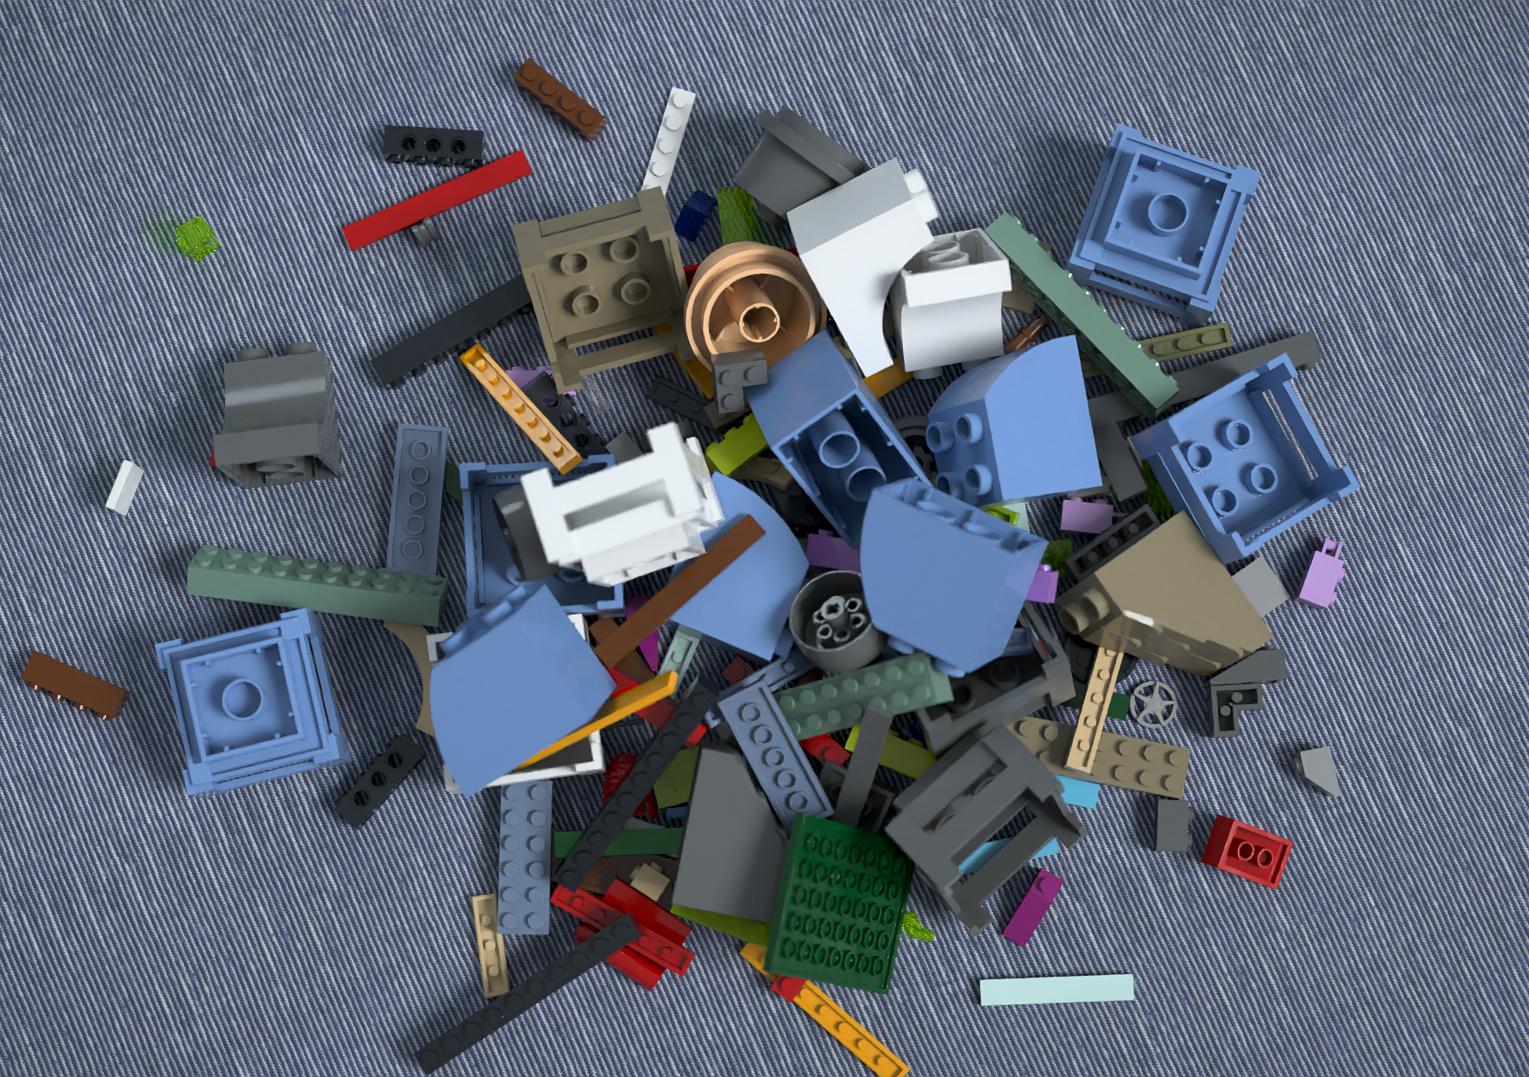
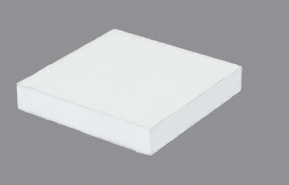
(124, 488)

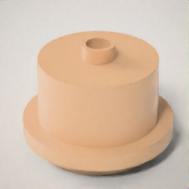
(752, 300)

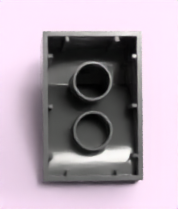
(279, 418)

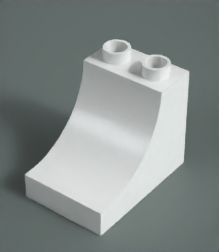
(857, 245)
(950, 304)

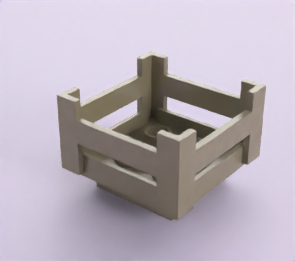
(602, 279)

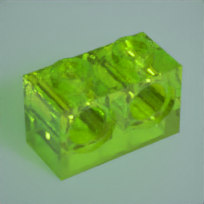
(197, 238)

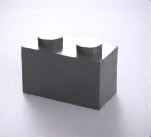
(1171, 826)

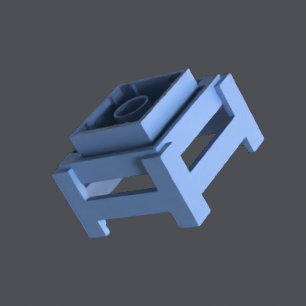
(1162, 225)
(1235, 465)
(495, 564)
(254, 704)

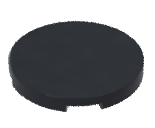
(1081, 657)

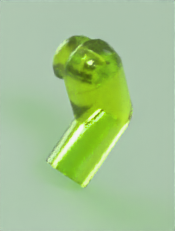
(914, 928)

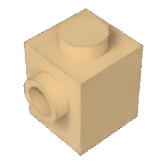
(650, 880)

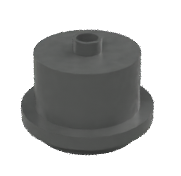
(793, 165)

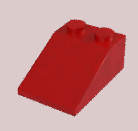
(1247, 851)

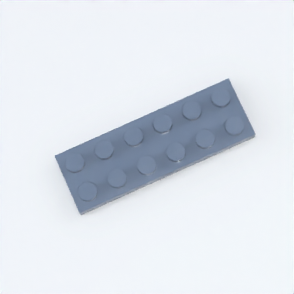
(417, 498)
(774, 753)
(525, 858)

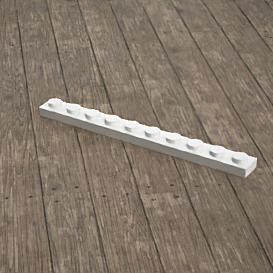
(669, 139)

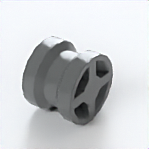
(425, 233)

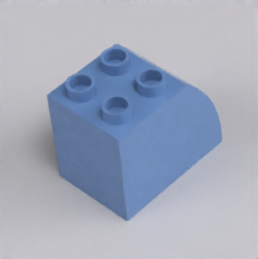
(1015, 429)
(831, 432)
(944, 574)
(751, 599)
(512, 687)

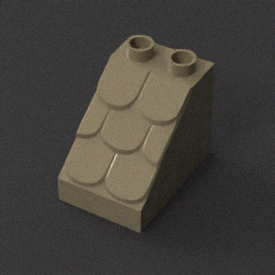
(1166, 604)

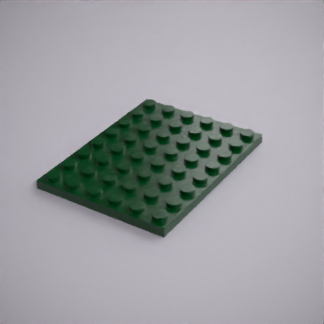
(839, 906)

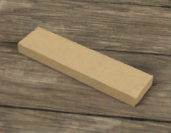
(490, 946)

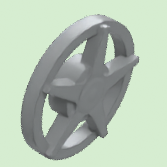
(1153, 704)

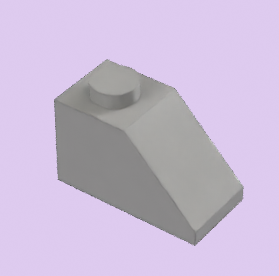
(1318, 770)

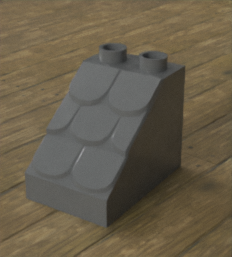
(729, 840)

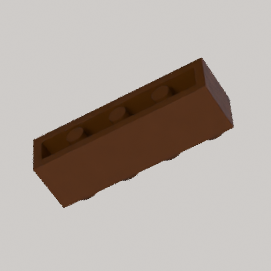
(559, 100)
(71, 683)

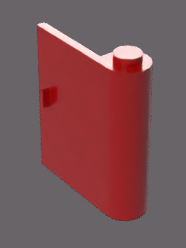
(627, 960)

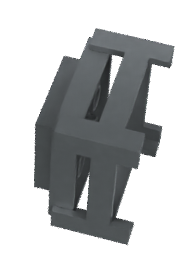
(999, 691)
(968, 801)

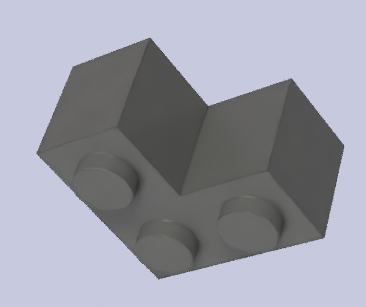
(734, 371)
(1226, 702)

